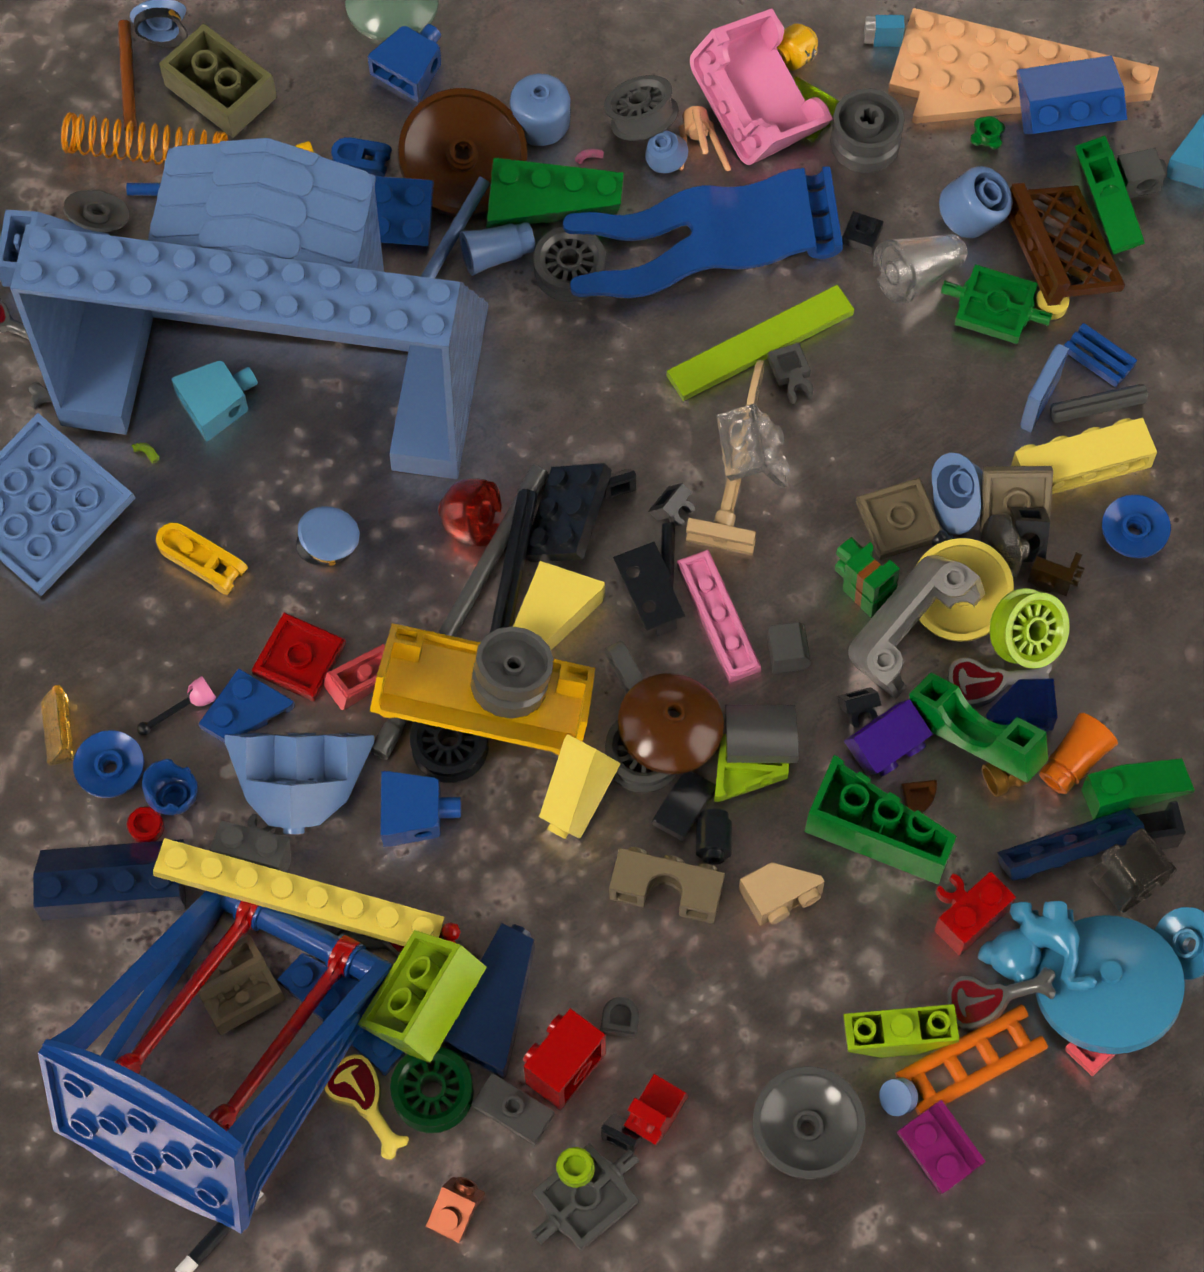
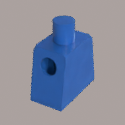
(407, 60)
(413, 808)

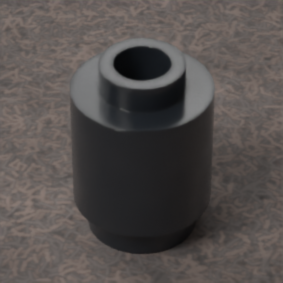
(714, 836)

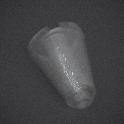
(916, 264)

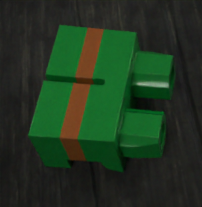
(864, 577)

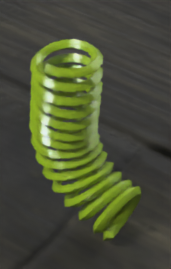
(151, 454)

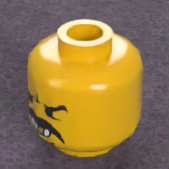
(798, 46)

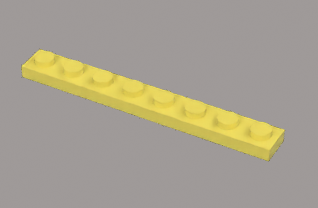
(292, 894)

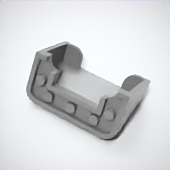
(932, 578)

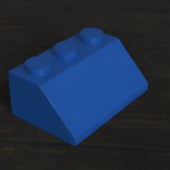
(1071, 95)

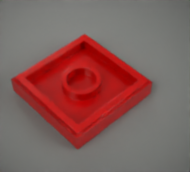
(298, 656)

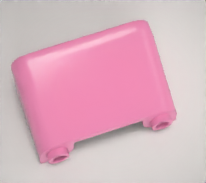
(754, 88)

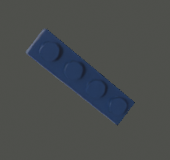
(1069, 844)

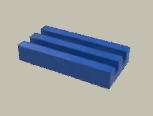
(1103, 351)

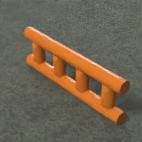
(994, 1065)

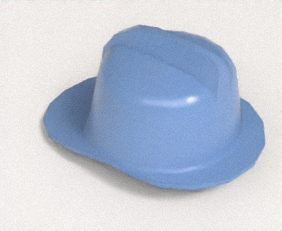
(956, 492)

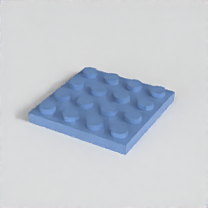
(52, 503)

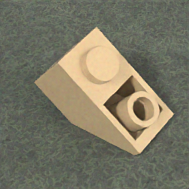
(777, 890)

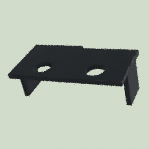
(651, 586)

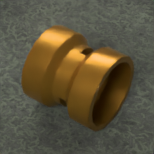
(999, 780)

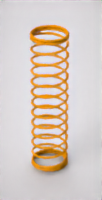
(76, 140)

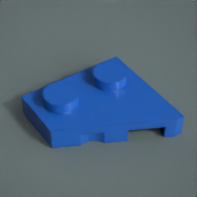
(243, 707)

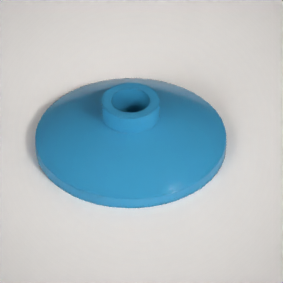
(1178, 929)

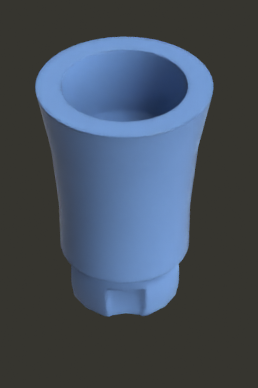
(495, 245)

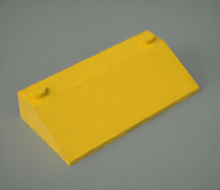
(429, 681)

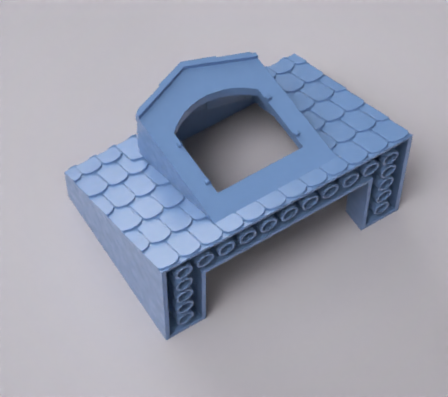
(253, 244)

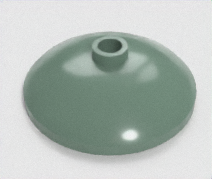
(383, 17)

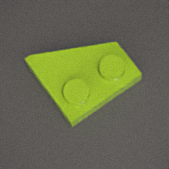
(741, 778)

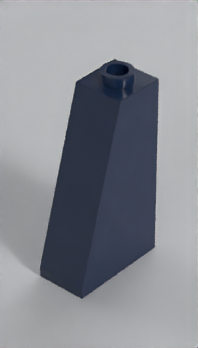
(492, 1013)

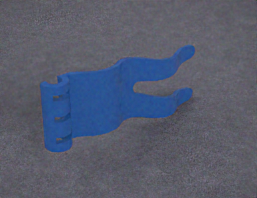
(728, 231)

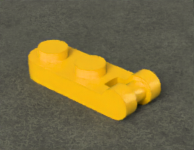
(199, 556)

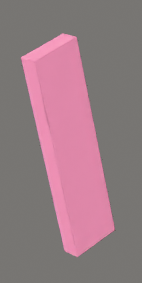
(719, 616)

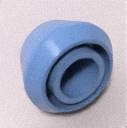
(666, 152)

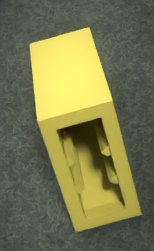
(558, 602)
(576, 787)

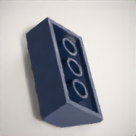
(103, 882)

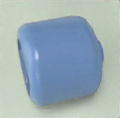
(541, 108)
(975, 202)

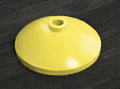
(964, 620)

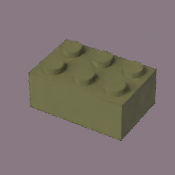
(218, 80)

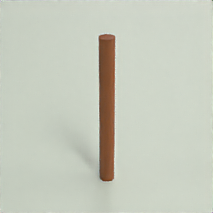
(127, 73)

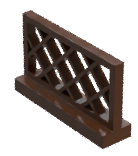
(1040, 244)

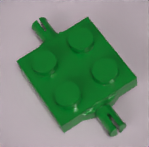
(996, 303)

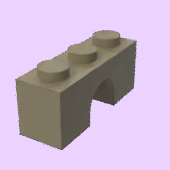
(639, 872)

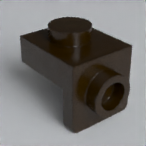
(1055, 577)

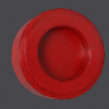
(145, 825)

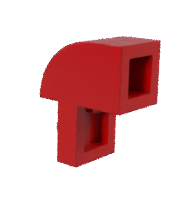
(655, 1109)

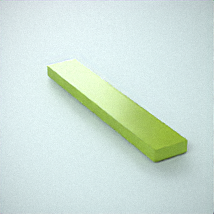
(754, 344)

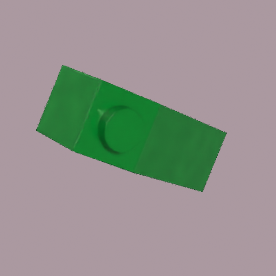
(1135, 786)

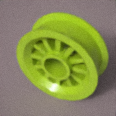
(1033, 610)

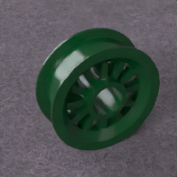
(442, 1120)

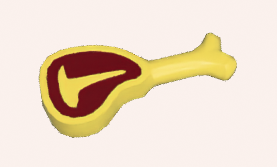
(358, 1086)

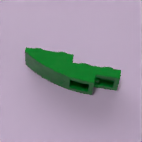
(1109, 195)

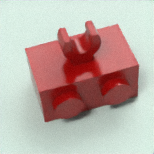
(972, 911)

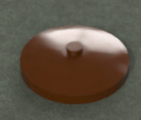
(454, 143)

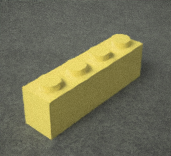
(1092, 454)

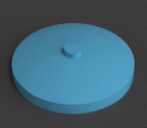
(1135, 989)

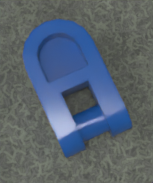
(353, 151)

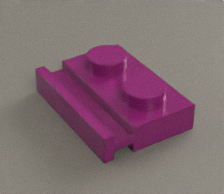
(940, 1147)

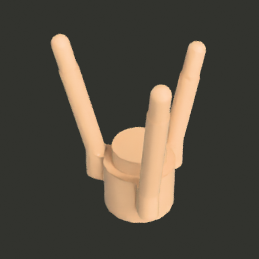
(697, 127)

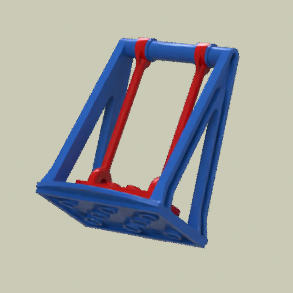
(161, 1136)

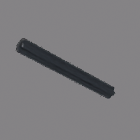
(514, 559)

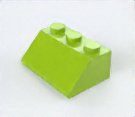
(423, 995)

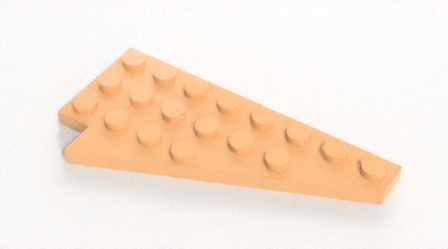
(972, 68)

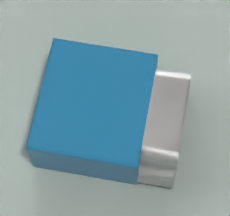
(884, 30)

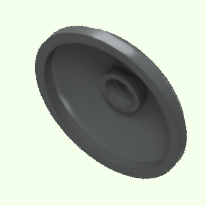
(815, 1098)

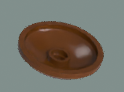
(668, 742)

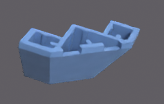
(298, 776)

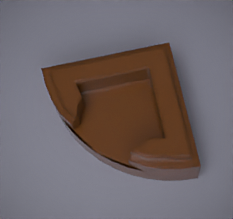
(919, 794)

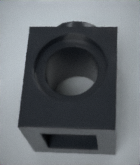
(1032, 521)

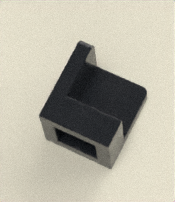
(1165, 826)

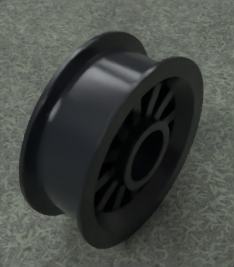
(449, 771)

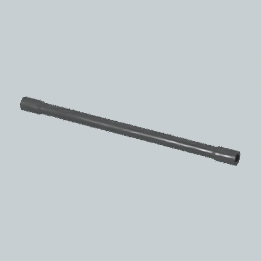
(534, 480)

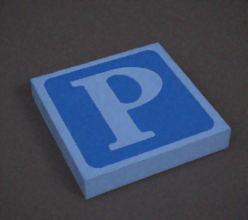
(1044, 387)

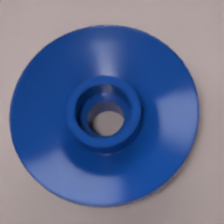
(1137, 513)
(99, 752)

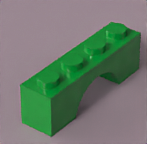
(1012, 747)

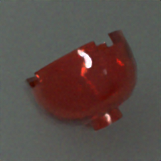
(470, 510)

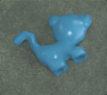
(1018, 952)

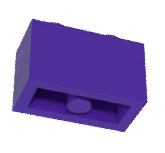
(889, 738)

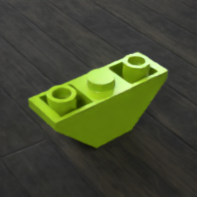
(901, 1031)

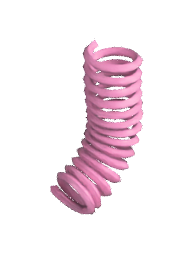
(599, 153)

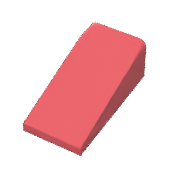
(354, 679)

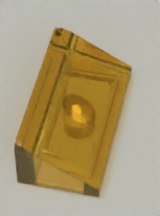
(57, 726)

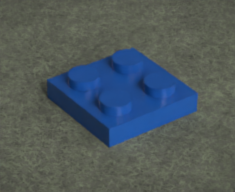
(404, 210)

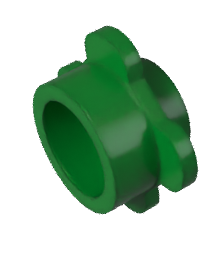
(989, 125)

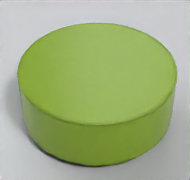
(575, 1167)

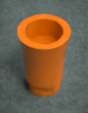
(1077, 753)

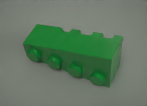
(548, 192)
(877, 824)

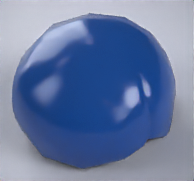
(169, 787)

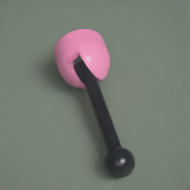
(198, 694)

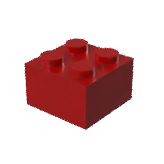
(564, 1058)

